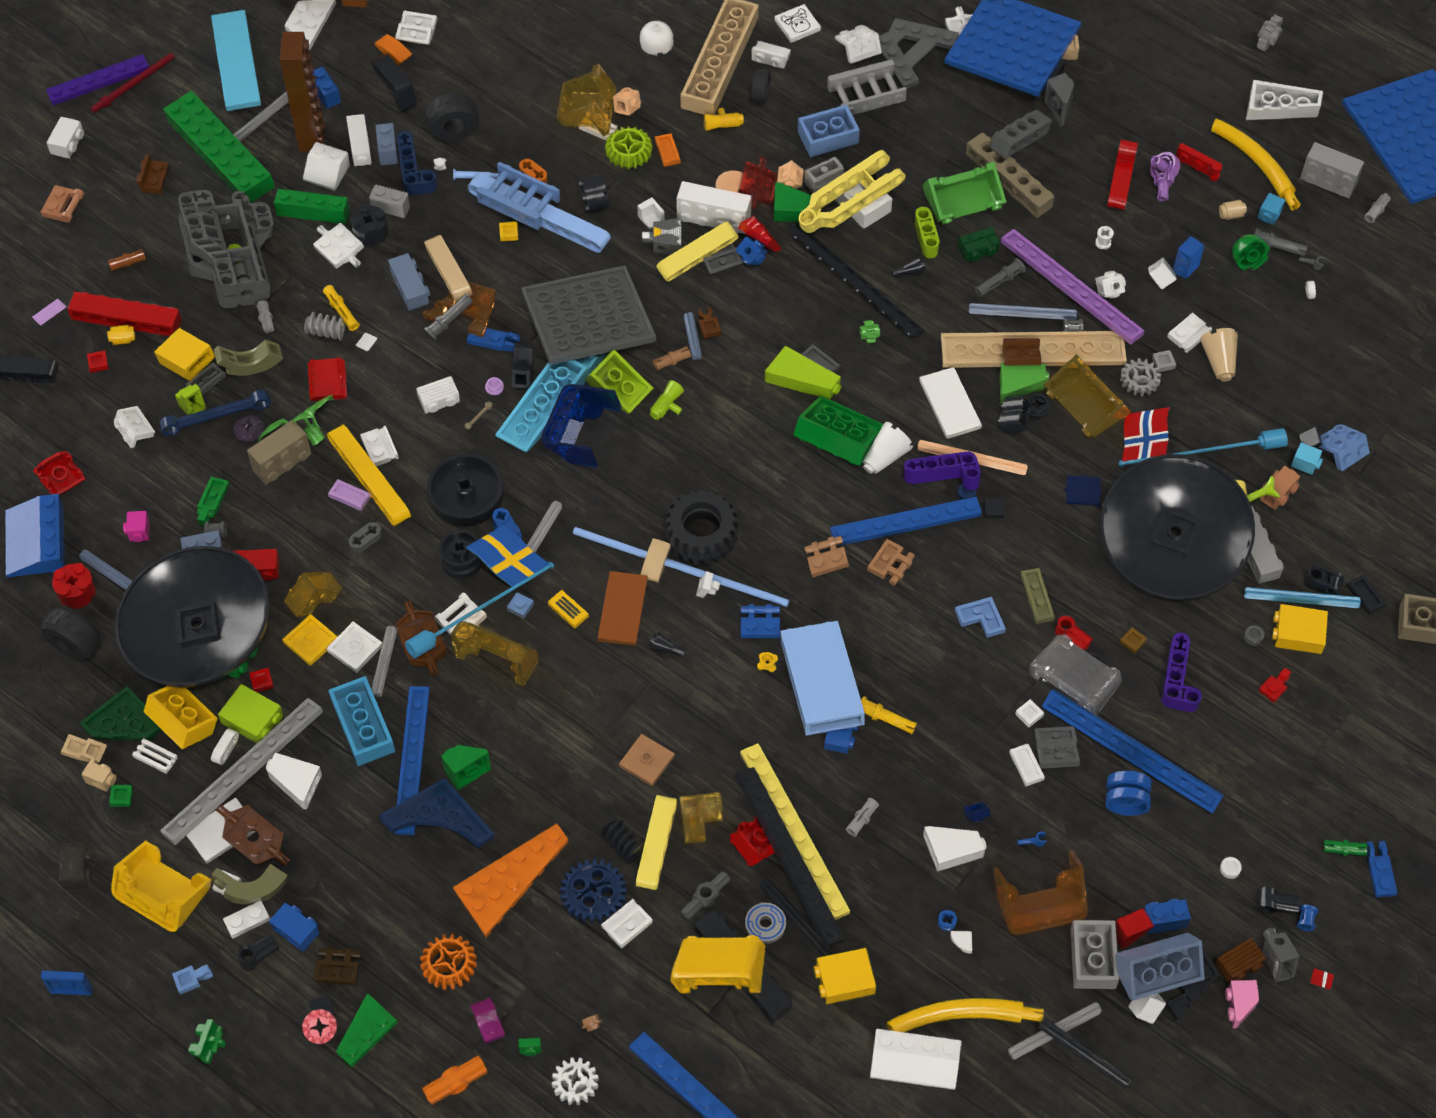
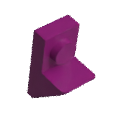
(487, 1020)

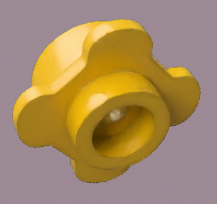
(767, 656)

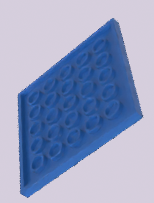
(1013, 44)

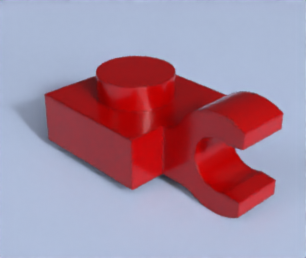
(1275, 687)

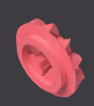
(325, 1018)

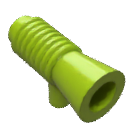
(665, 401)

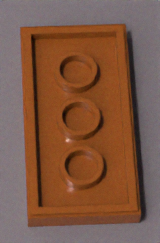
(622, 608)

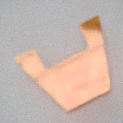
(480, 309)

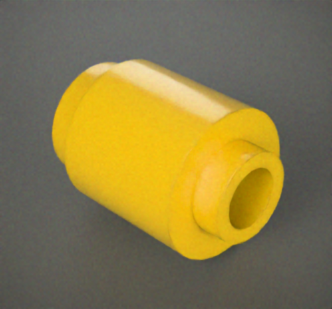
(121, 334)

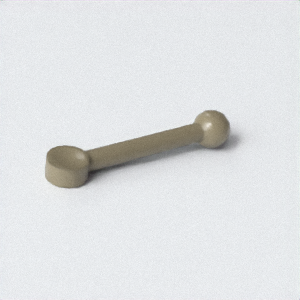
(488, 406)

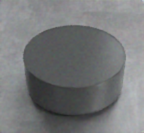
(1254, 635)

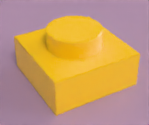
(508, 231)

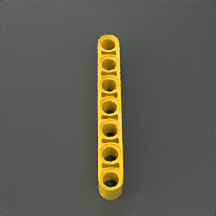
(368, 475)

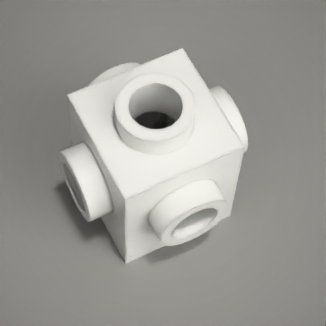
(1110, 284)

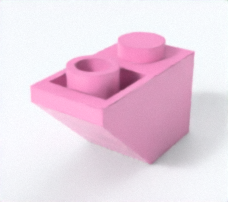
(1242, 999)

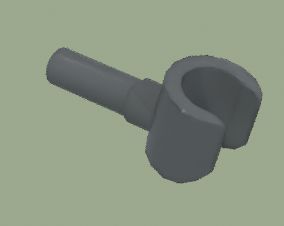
(1317, 264)

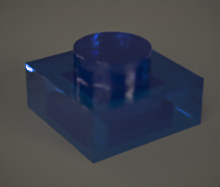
(977, 812)

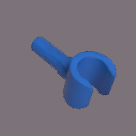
(1035, 840)

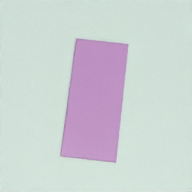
(49, 311)

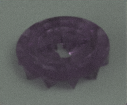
(254, 431)

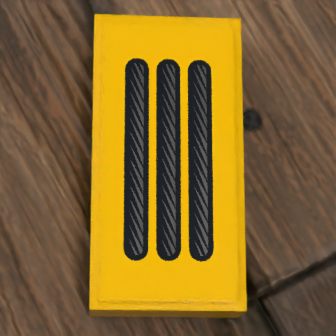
(568, 609)

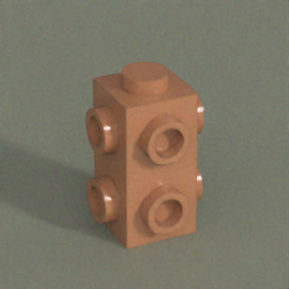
(1284, 483)

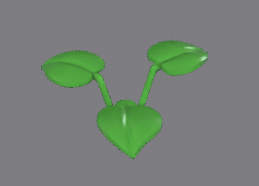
(312, 430)

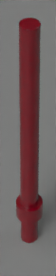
(107, 100)

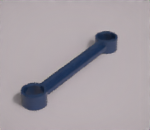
(171, 424)

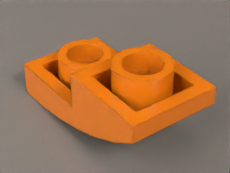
(393, 48)

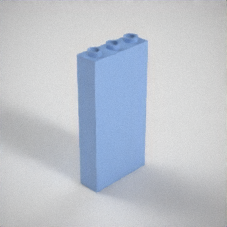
(822, 678)

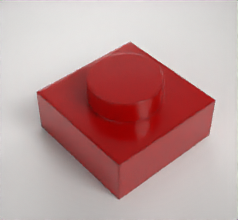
(97, 361)
(261, 680)

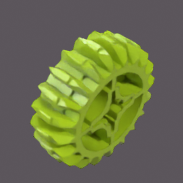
(638, 143)

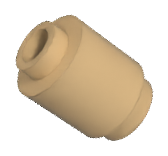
(1232, 210)

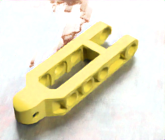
(858, 174)

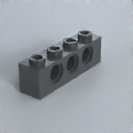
(1020, 133)

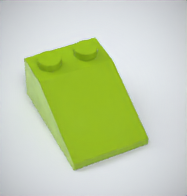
(619, 375)

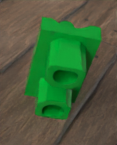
(209, 1041)

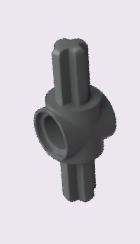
(700, 902)

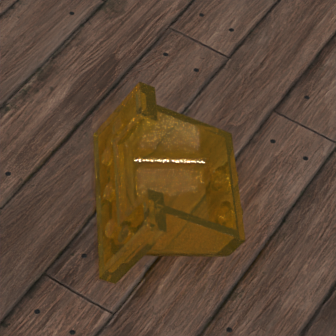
(588, 101)

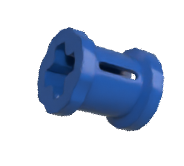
(1307, 917)

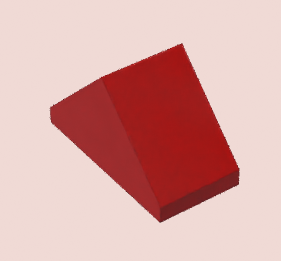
(1132, 927)

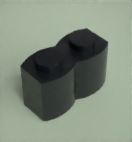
(1014, 413)

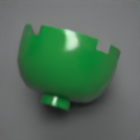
(1250, 251)

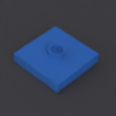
(66, 983)

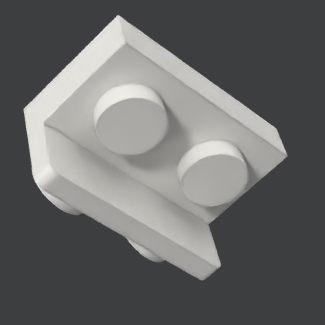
(770, 54)
(133, 425)

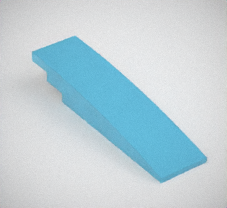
(235, 60)
(531, 414)

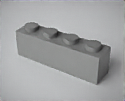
(1263, 556)

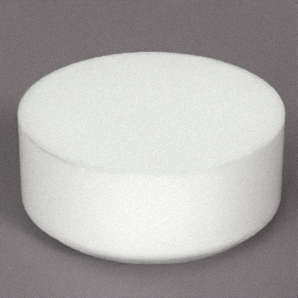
(1310, 290)
(1230, 867)

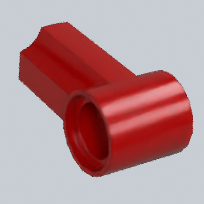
(1077, 635)

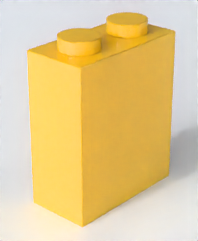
(184, 354)
(1300, 629)
(845, 976)

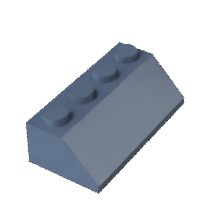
(1161, 966)

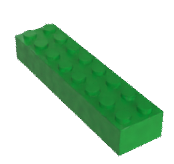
(218, 147)

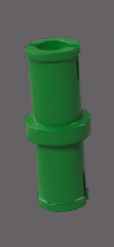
(1345, 847)

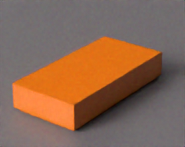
(667, 150)

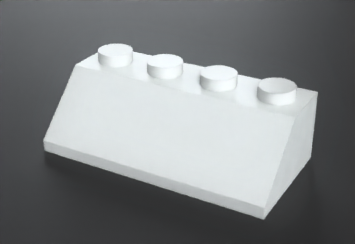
(915, 1059)

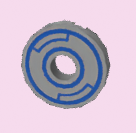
(770, 912)

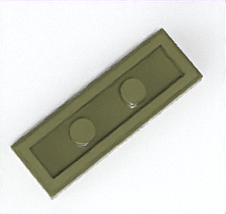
(1037, 595)

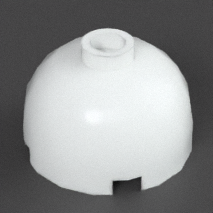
(656, 38)

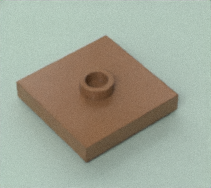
(646, 760)

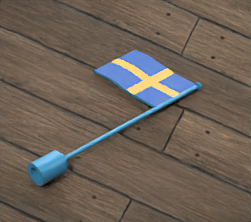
(508, 559)

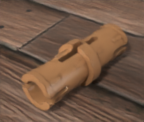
(671, 358)

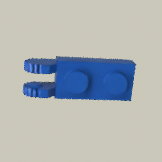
(495, 340)
(1381, 871)

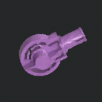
(1168, 168)

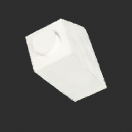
(294, 777)
(953, 846)

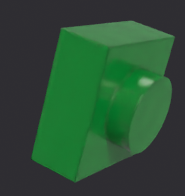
(121, 795)
(530, 1046)

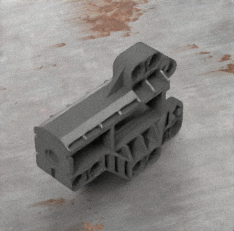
(207, 251)

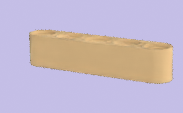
(447, 267)

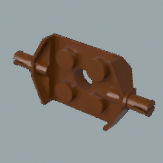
(414, 623)
(244, 820)

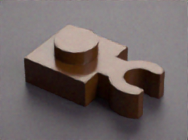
(708, 325)

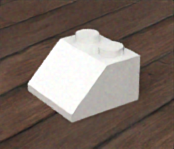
(326, 166)

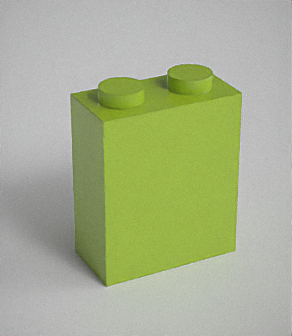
(250, 714)

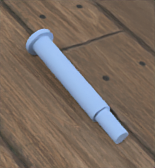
(470, 175)

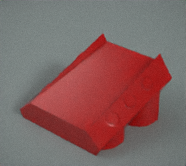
(755, 229)
(327, 378)
(59, 473)
(751, 842)

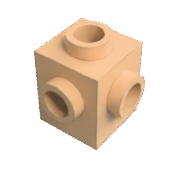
(626, 101)
(790, 175)

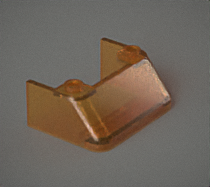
(1045, 907)

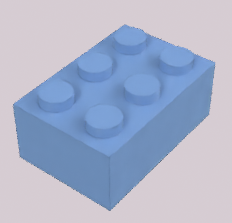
(828, 130)

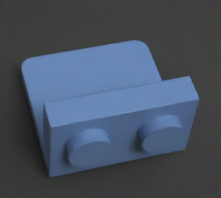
(1346, 445)

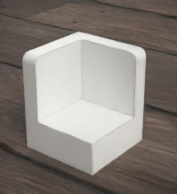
(650, 212)
(1162, 273)
(1147, 1007)

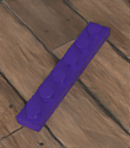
(97, 79)

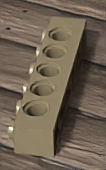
(1012, 176)

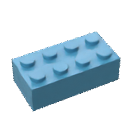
(361, 721)

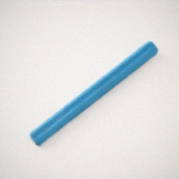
(1302, 597)

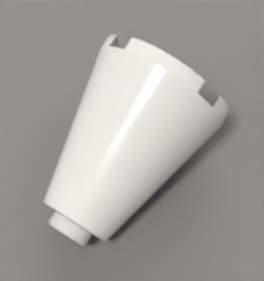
(886, 448)

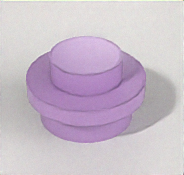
(494, 386)

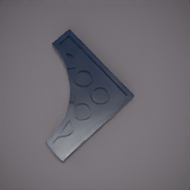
(439, 807)

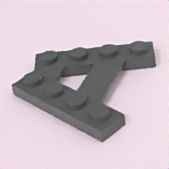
(926, 38)

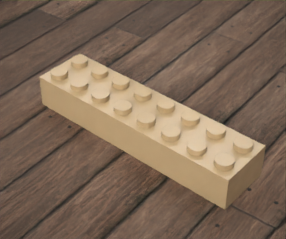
(719, 56)

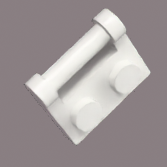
(463, 599)

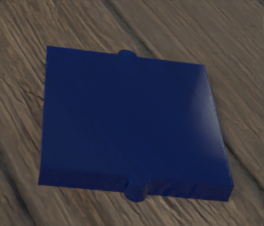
(1083, 490)

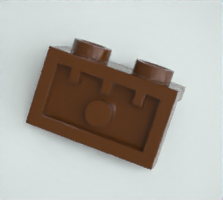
(152, 175)
(1021, 351)

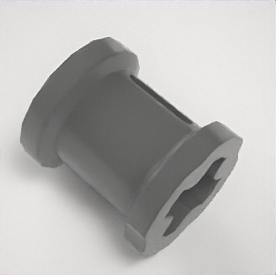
(1072, 325)
(209, 527)

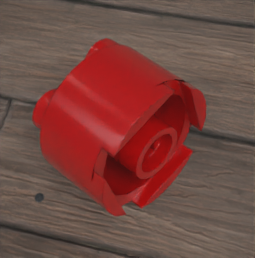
(74, 585)

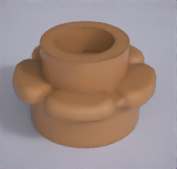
(591, 1023)

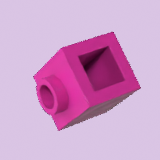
(137, 526)

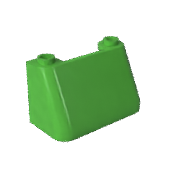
(965, 193)

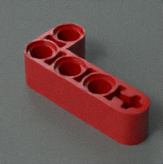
(1122, 174)

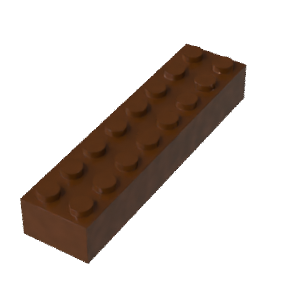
(301, 90)

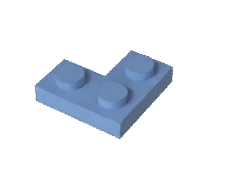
(983, 612)

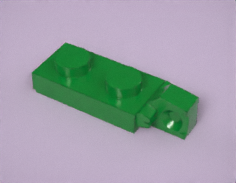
(211, 499)

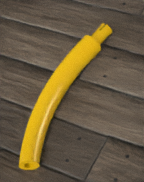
(1262, 158)
(965, 1008)

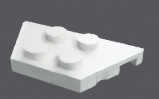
(309, 18)

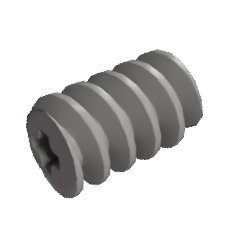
(324, 326)

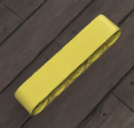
(697, 250)
(656, 842)

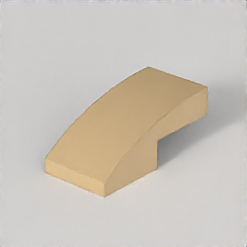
(655, 559)
(83, 749)

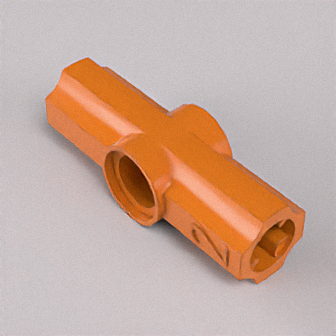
(454, 1080)

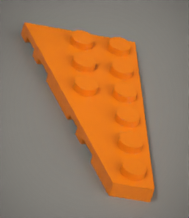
(501, 884)

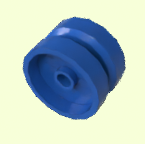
(1128, 793)

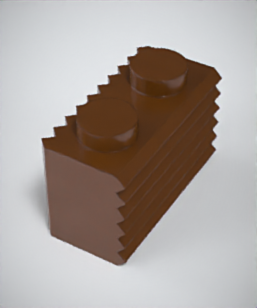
(1241, 961)

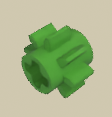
(869, 331)

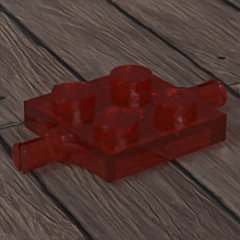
(758, 182)

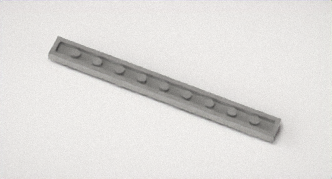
(241, 771)

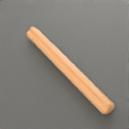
(982, 459)

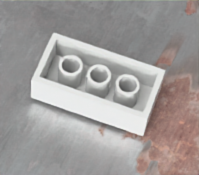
(712, 206)

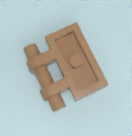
(885, 559)
(827, 561)

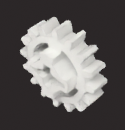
(567, 1079)

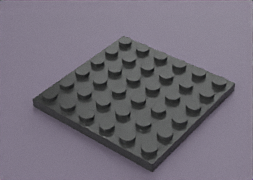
(588, 315)

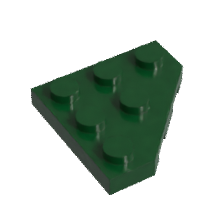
(121, 719)

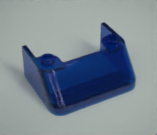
(567, 418)

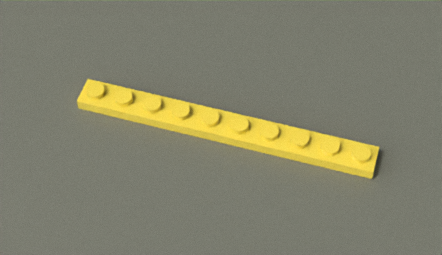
(754, 757)

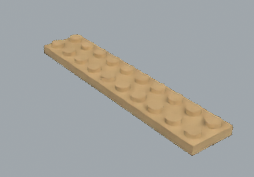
(1055, 348)

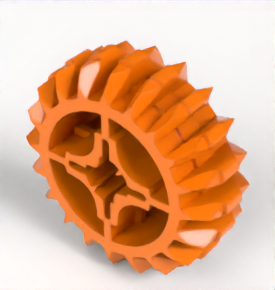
(462, 952)

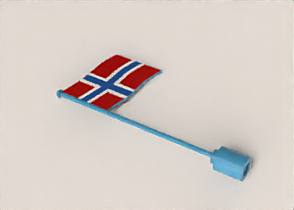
(1148, 437)

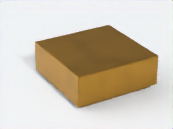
(1133, 640)

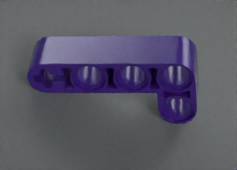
(943, 467)
(1178, 670)

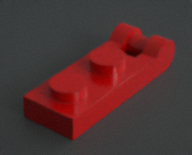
(1199, 161)

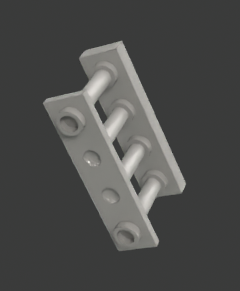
(864, 75)

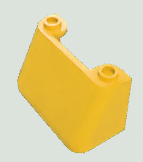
(157, 889)
(719, 963)

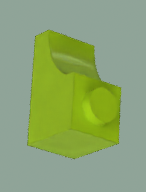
(190, 399)

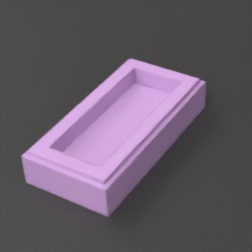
(349, 495)

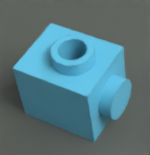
(1307, 459)

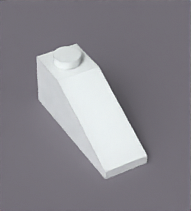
(359, 140)

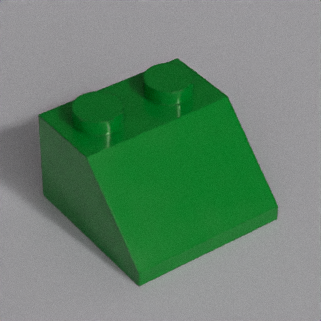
(465, 764)

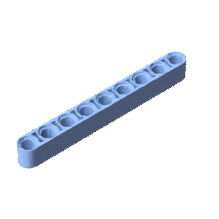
(552, 217)

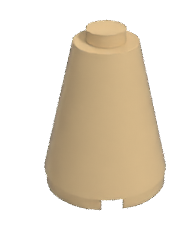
(1221, 352)

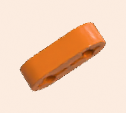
(535, 170)

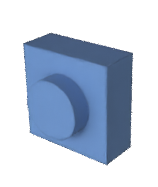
(520, 605)

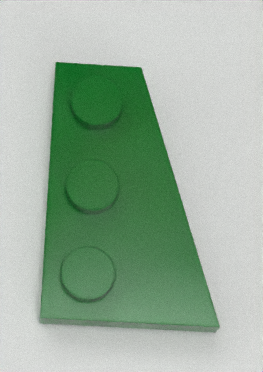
(366, 1030)

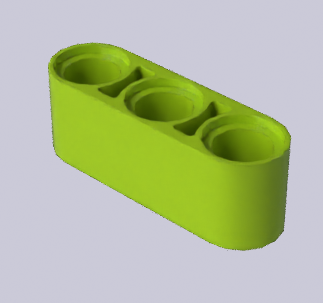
(926, 232)

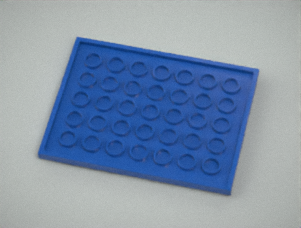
(1402, 130)

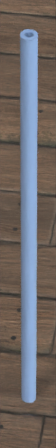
(682, 567)

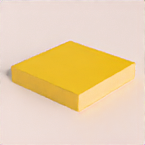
(309, 639)

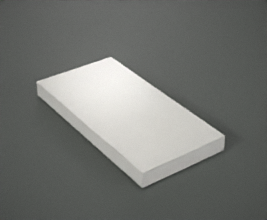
(950, 403)

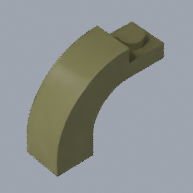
(249, 362)
(250, 892)

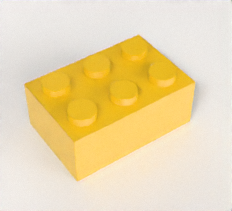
(180, 715)

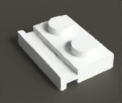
(1188, 332)
(379, 446)
(627, 923)

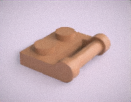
(57, 202)

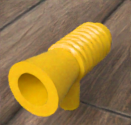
(722, 120)

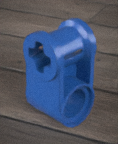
(502, 517)

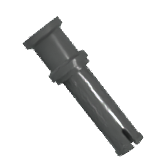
(1282, 244)
(1005, 274)
(442, 322)

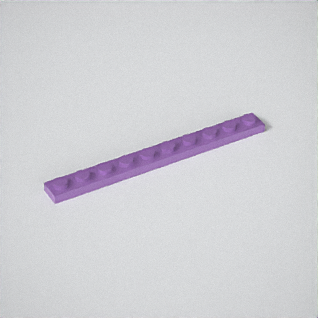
(1072, 286)

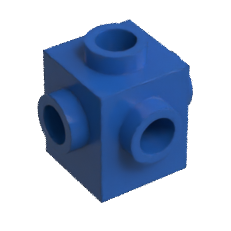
(751, 251)

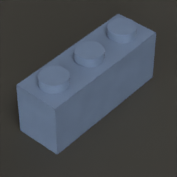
(409, 281)

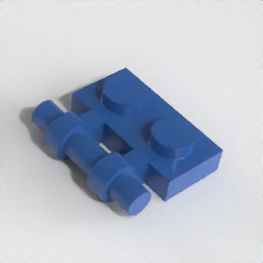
(760, 627)

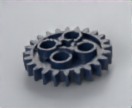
(602, 905)

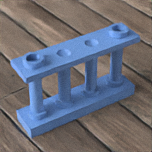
(518, 210)

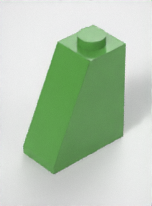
(1022, 379)

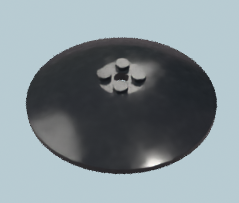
(1183, 495)
(174, 593)

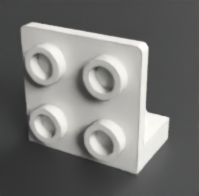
(860, 43)

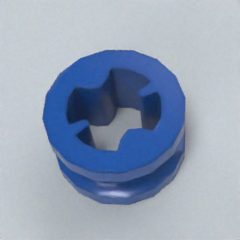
(948, 914)

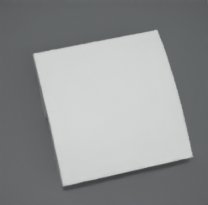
(416, 28)

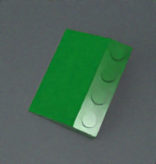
(837, 430)

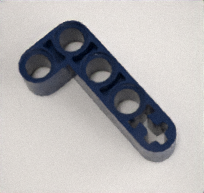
(414, 181)

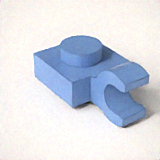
(188, 978)

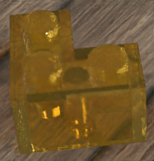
(310, 591)
(697, 811)

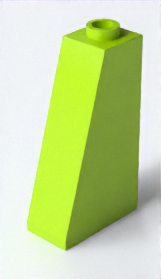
(802, 374)

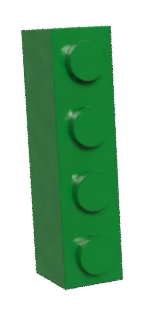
(311, 206)

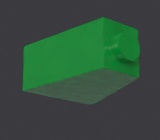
(789, 203)

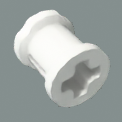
(1104, 237)

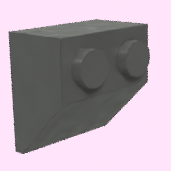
(1059, 96)

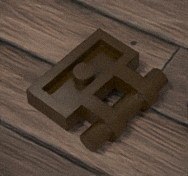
(337, 971)

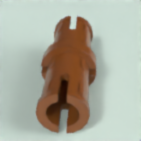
(126, 260)

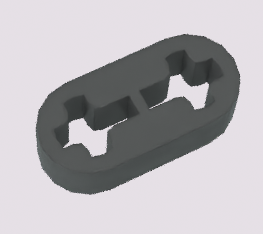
(365, 537)

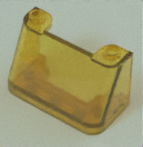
(1086, 397)
(471, 637)

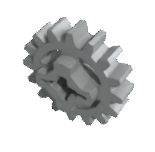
(1269, 32)
(1140, 377)

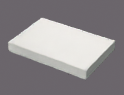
(208, 834)

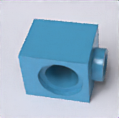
(1271, 209)

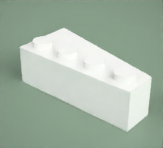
(1282, 101)

